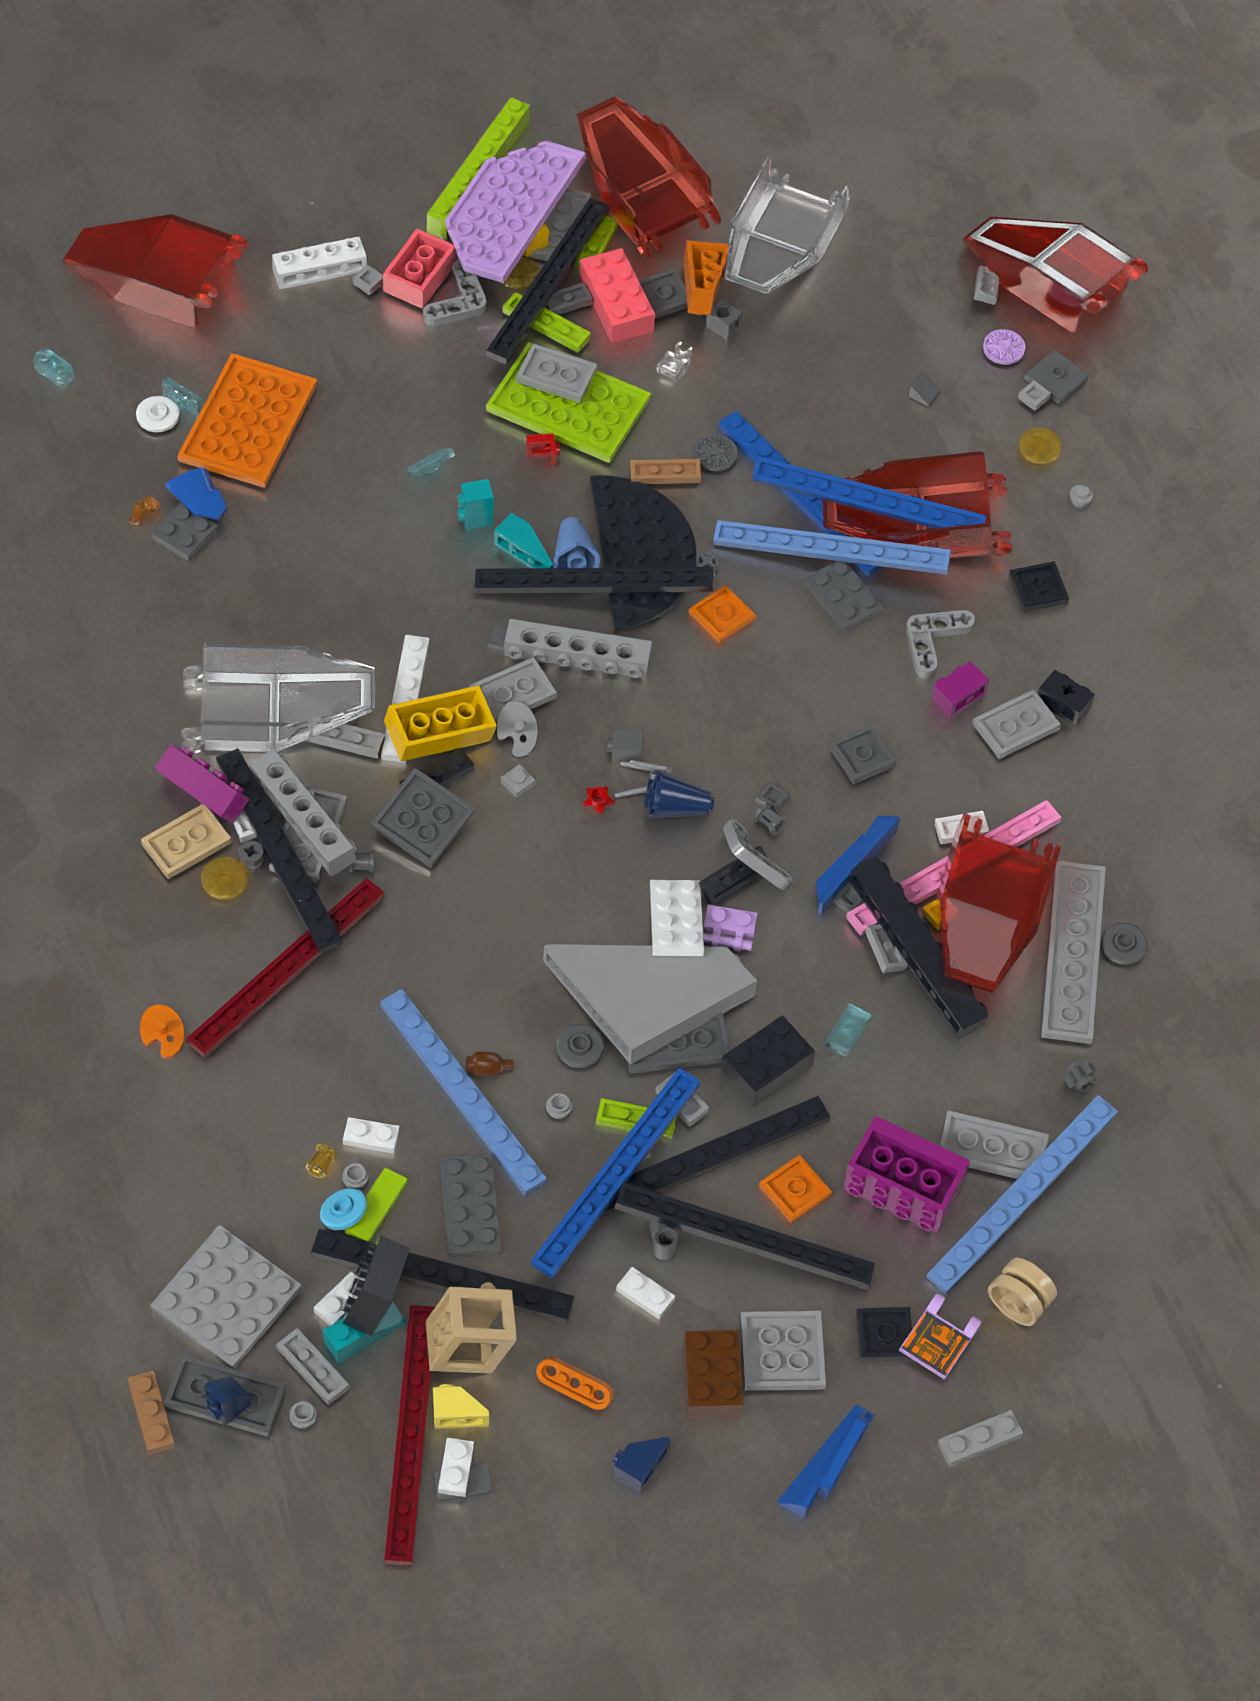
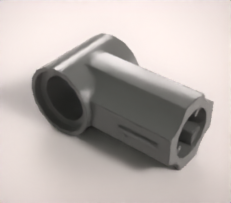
(663, 1233)

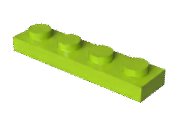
(554, 326)

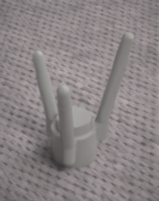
(643, 766)

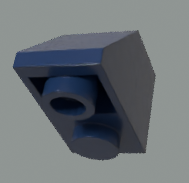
(225, 1399)

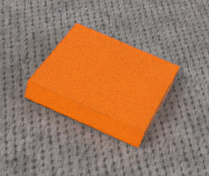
(722, 614)
(795, 1189)

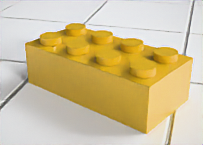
(439, 723)

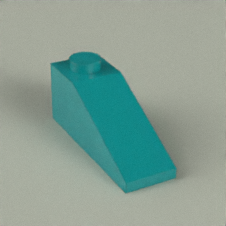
(520, 541)
(346, 1341)

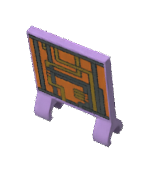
(937, 1342)

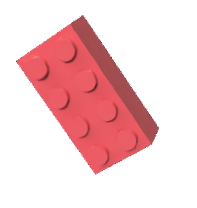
(617, 295)

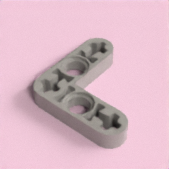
(464, 301)
(925, 636)
(743, 849)

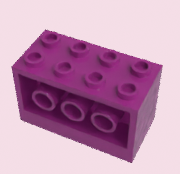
(906, 1174)

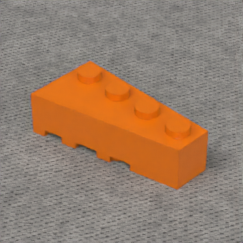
(703, 274)

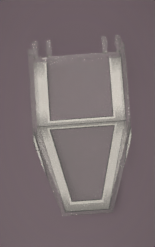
(780, 231)
(273, 696)

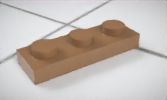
(665, 471)
(151, 1412)

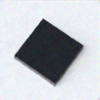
(1039, 586)
(883, 1333)

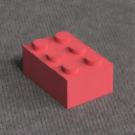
(419, 268)

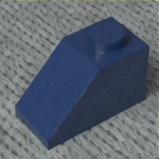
(640, 1461)

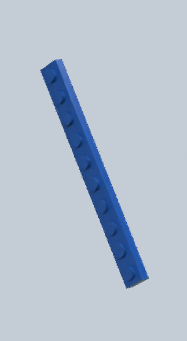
(755, 445)
(861, 495)
(615, 1171)

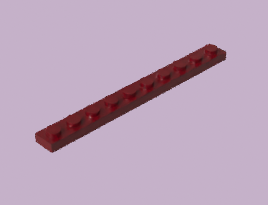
(280, 972)
(409, 1441)

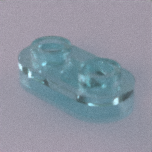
(50, 363)

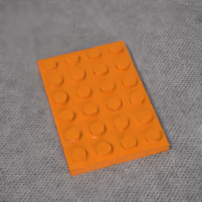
(247, 420)

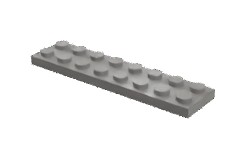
(1073, 952)

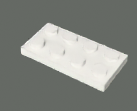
(676, 918)

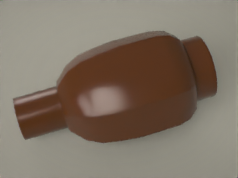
(487, 1064)

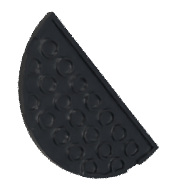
(640, 530)

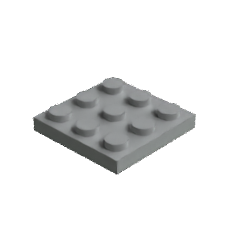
(782, 1350)

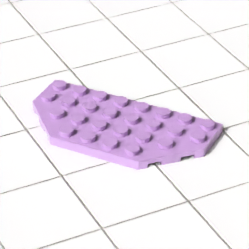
(508, 206)

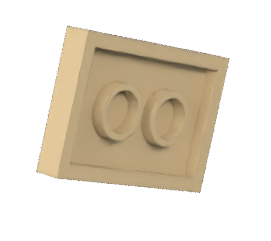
(186, 841)

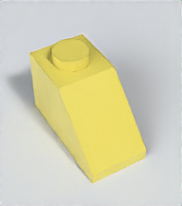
(457, 1408)

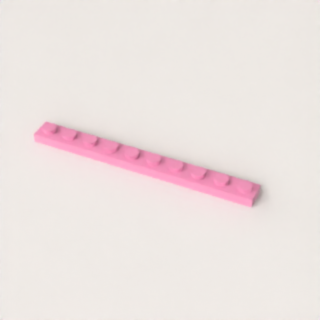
(927, 881)

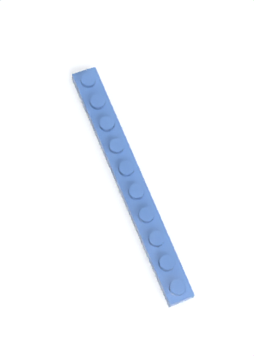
(832, 547)
(463, 1092)
(1021, 1194)

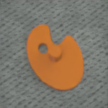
(159, 1023)

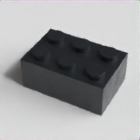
(767, 1060)
(375, 1285)

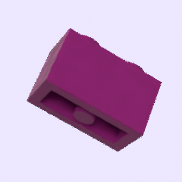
(960, 689)

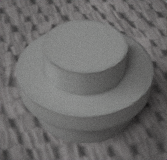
(1081, 495)
(559, 1106)
(355, 1176)
(303, 1414)

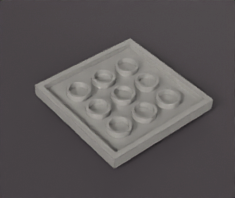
(226, 1297)

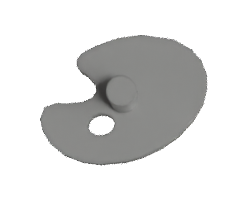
(515, 721)

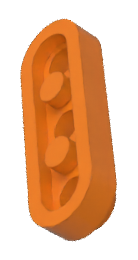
(563, 1382)

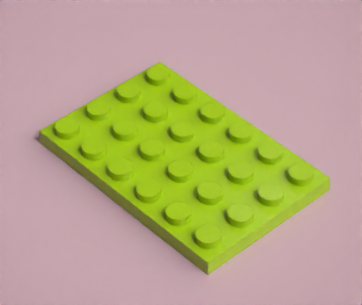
(592, 426)

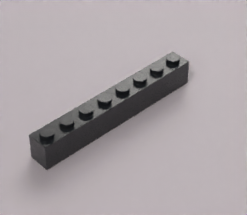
(917, 946)

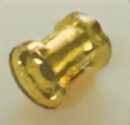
(320, 1161)

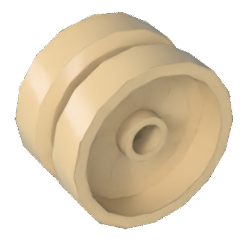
(1022, 1291)

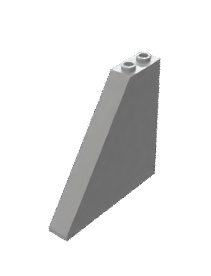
(649, 998)

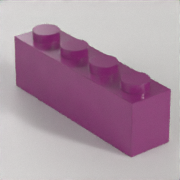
(202, 783)

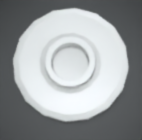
(157, 414)

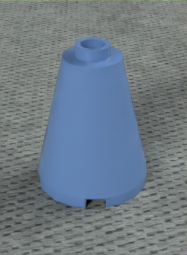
(575, 546)

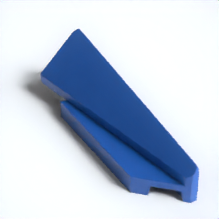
(860, 851)
(827, 1464)

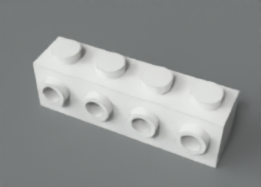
(319, 262)

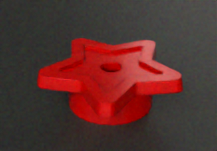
(598, 792)

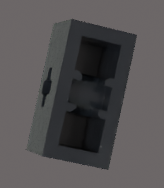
(1066, 697)

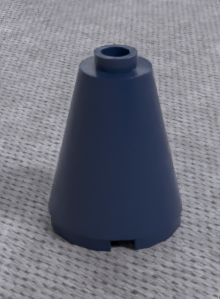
(675, 798)

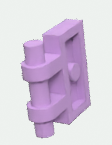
(729, 922)

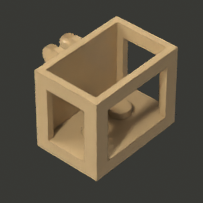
(466, 1317)

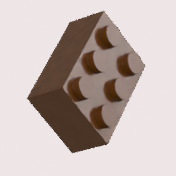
(712, 1374)

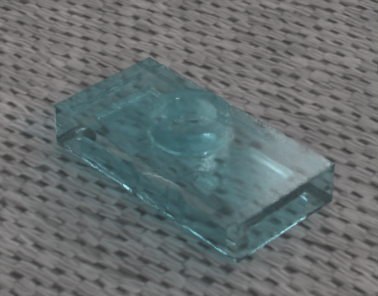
(182, 396)
(430, 462)
(848, 1030)

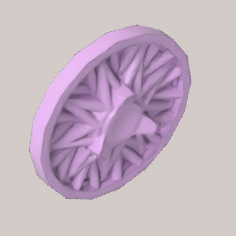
(1004, 346)

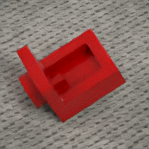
(542, 446)

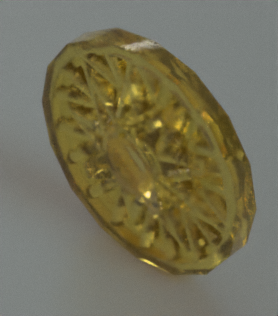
(522, 274)
(1040, 445)
(224, 878)

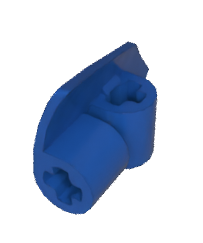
(198, 493)

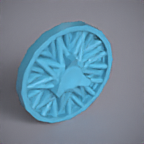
(343, 1209)

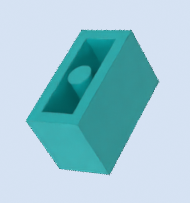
(476, 504)

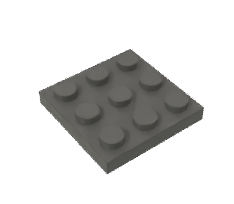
(422, 817)

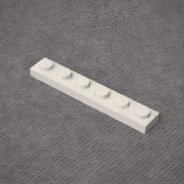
(407, 682)

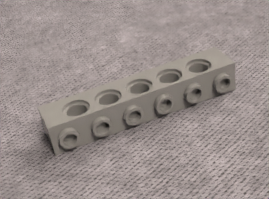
(568, 640)
(332, 857)

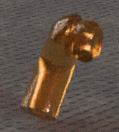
(140, 507)

